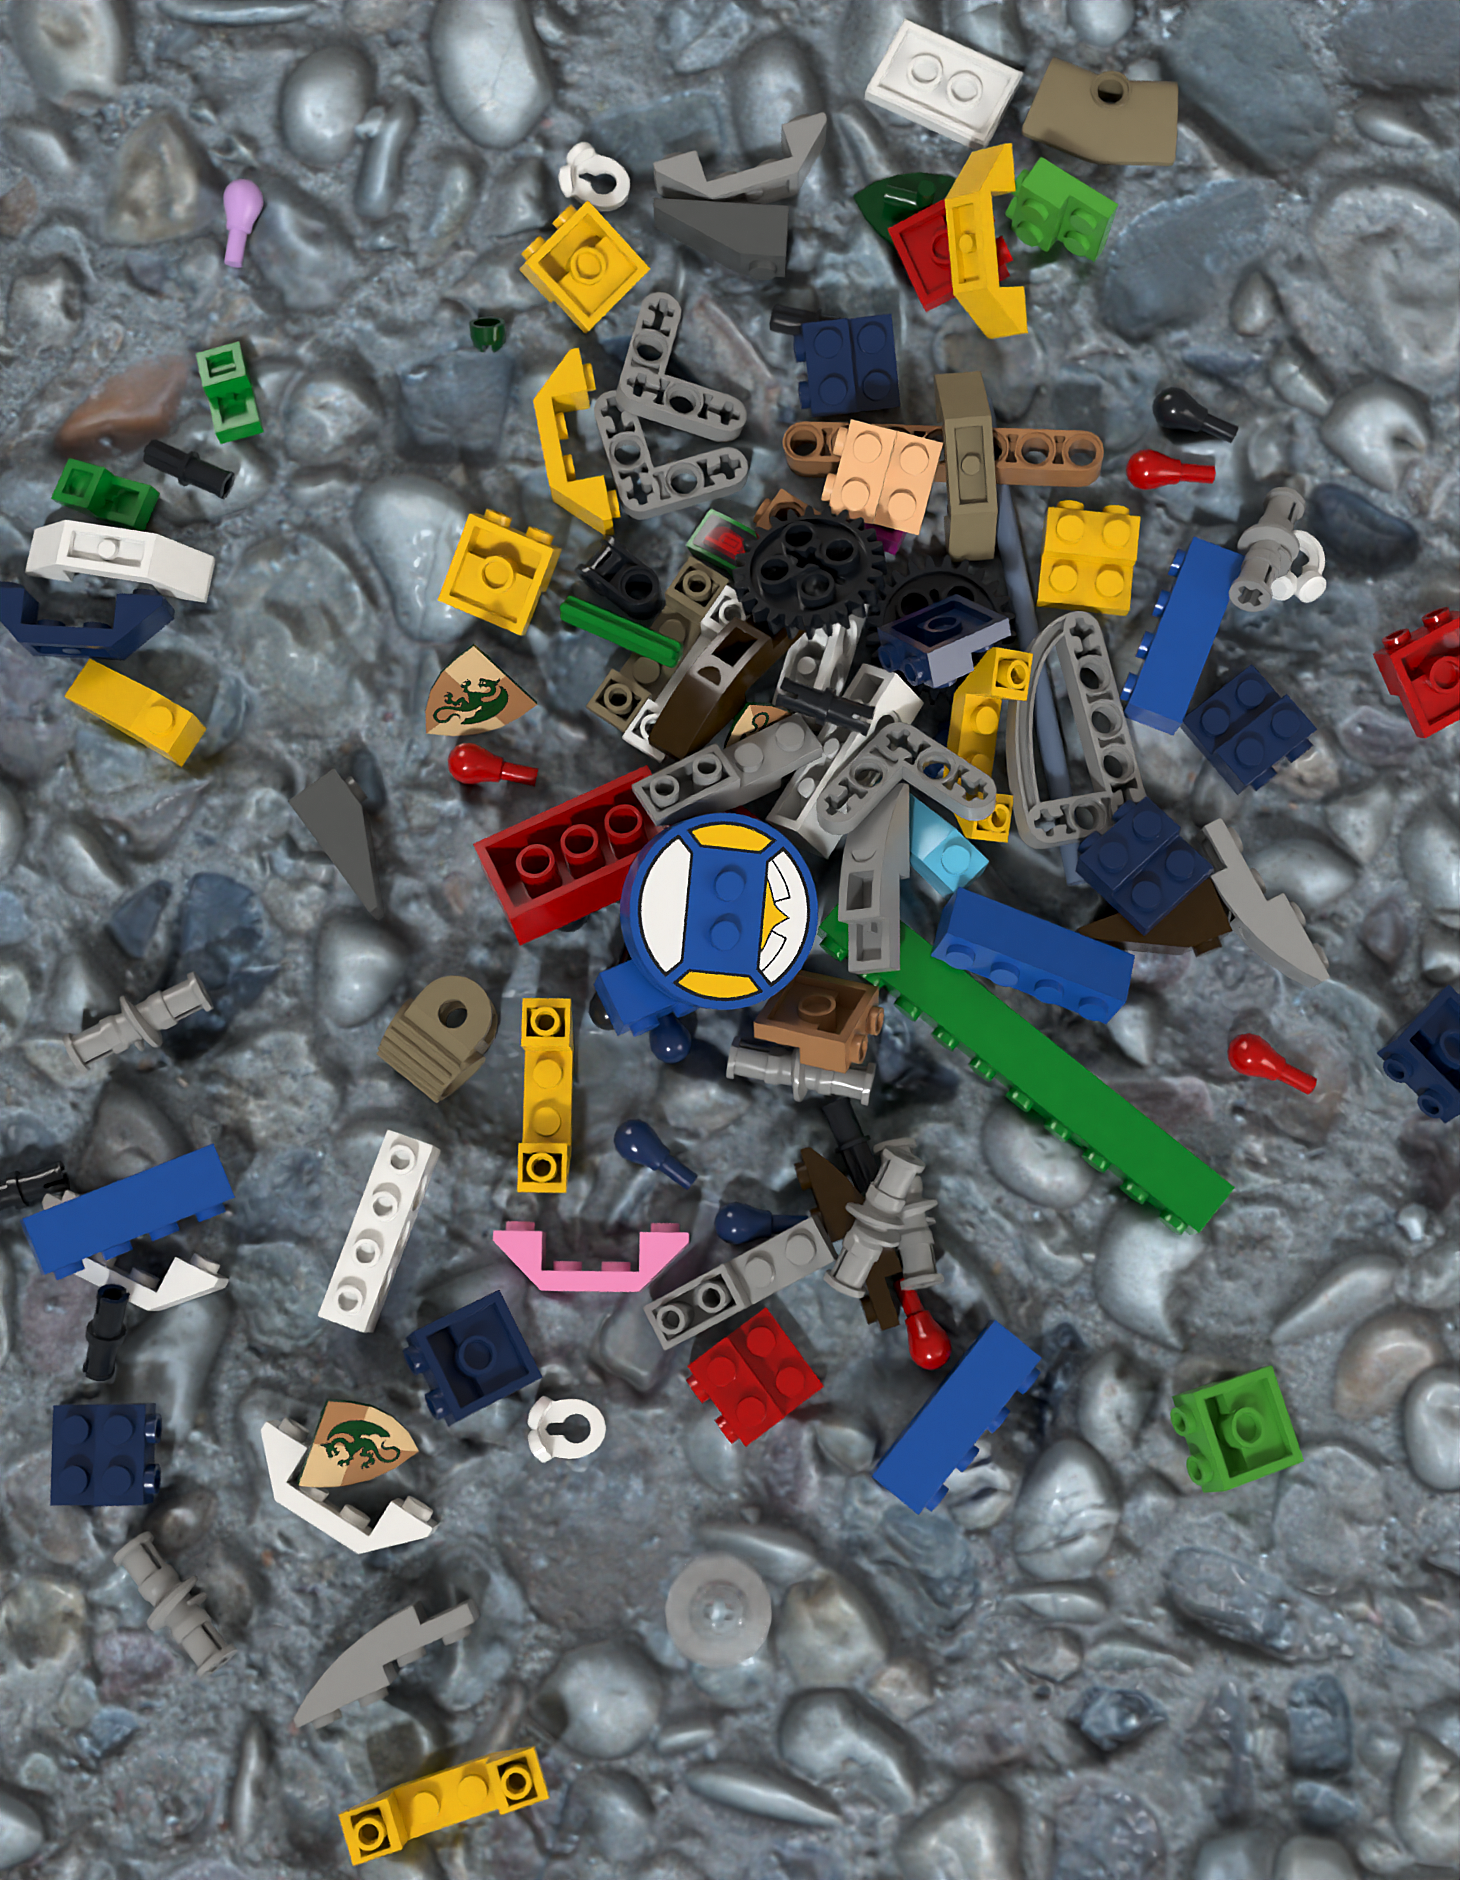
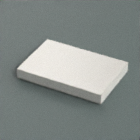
(943, 85)

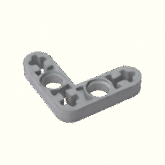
(653, 379)
(659, 479)
(898, 765)

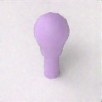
(242, 207)

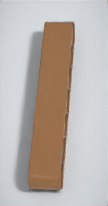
(1008, 442)

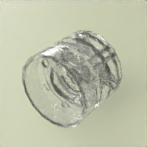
(696, 1586)

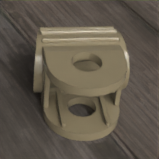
(427, 1050)

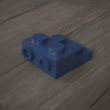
(847, 365)
(938, 640)
(1248, 730)
(1141, 864)
(1428, 1055)
(471, 1358)
(105, 1454)

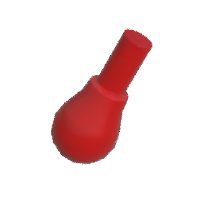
(1153, 469)
(475, 764)
(1255, 1057)
(927, 1340)

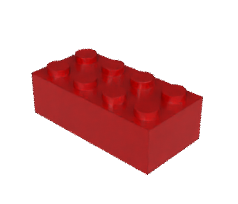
(567, 857)

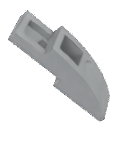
(729, 777)
(870, 884)
(1266, 927)
(740, 1282)
(367, 1665)

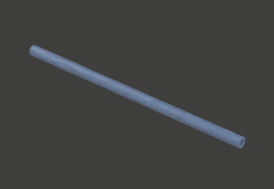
(1026, 629)

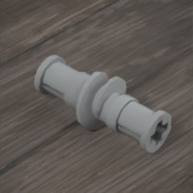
(1267, 549)
(137, 1023)
(781, 1066)
(874, 1222)
(916, 1237)
(174, 1605)

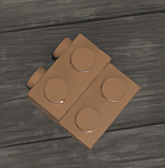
(823, 1019)

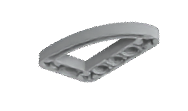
(1096, 745)

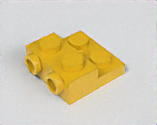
(583, 265)
(1087, 558)
(500, 571)

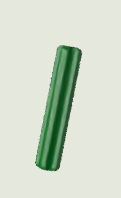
(621, 631)

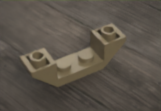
(968, 465)
(641, 678)

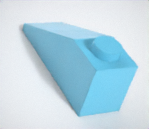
(941, 851)

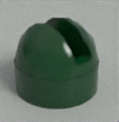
(488, 331)

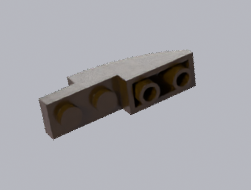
(716, 686)
(831, 1195)

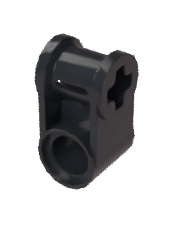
(616, 573)

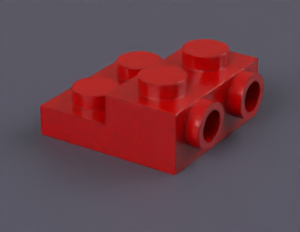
(926, 255)
(1425, 670)
(753, 1378)

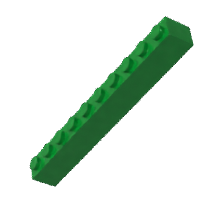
(1045, 1079)

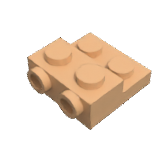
(882, 476)

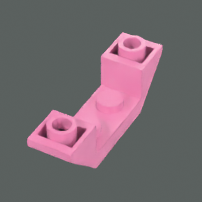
(528, 1252)

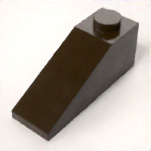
(1192, 925)

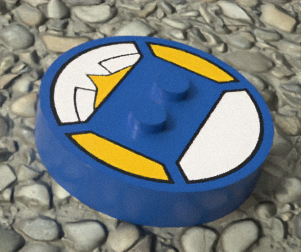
(719, 911)

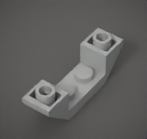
(802, 140)

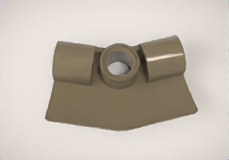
(1075, 120)

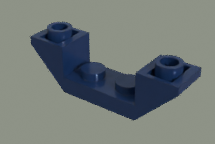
(135, 622)

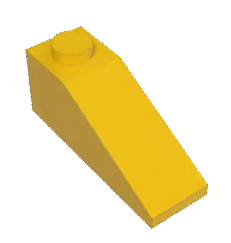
(137, 711)

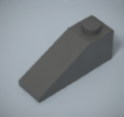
(737, 235)
(344, 832)

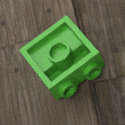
(1060, 207)
(1236, 1430)

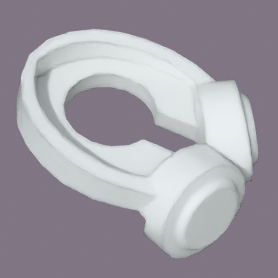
(584, 159)
(1311, 582)
(549, 1446)

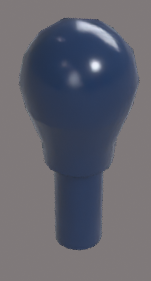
(670, 1039)
(640, 1144)
(742, 1223)

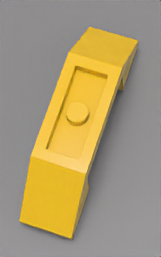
(973, 245)
(565, 393)
(974, 728)
(548, 1095)
(443, 1798)

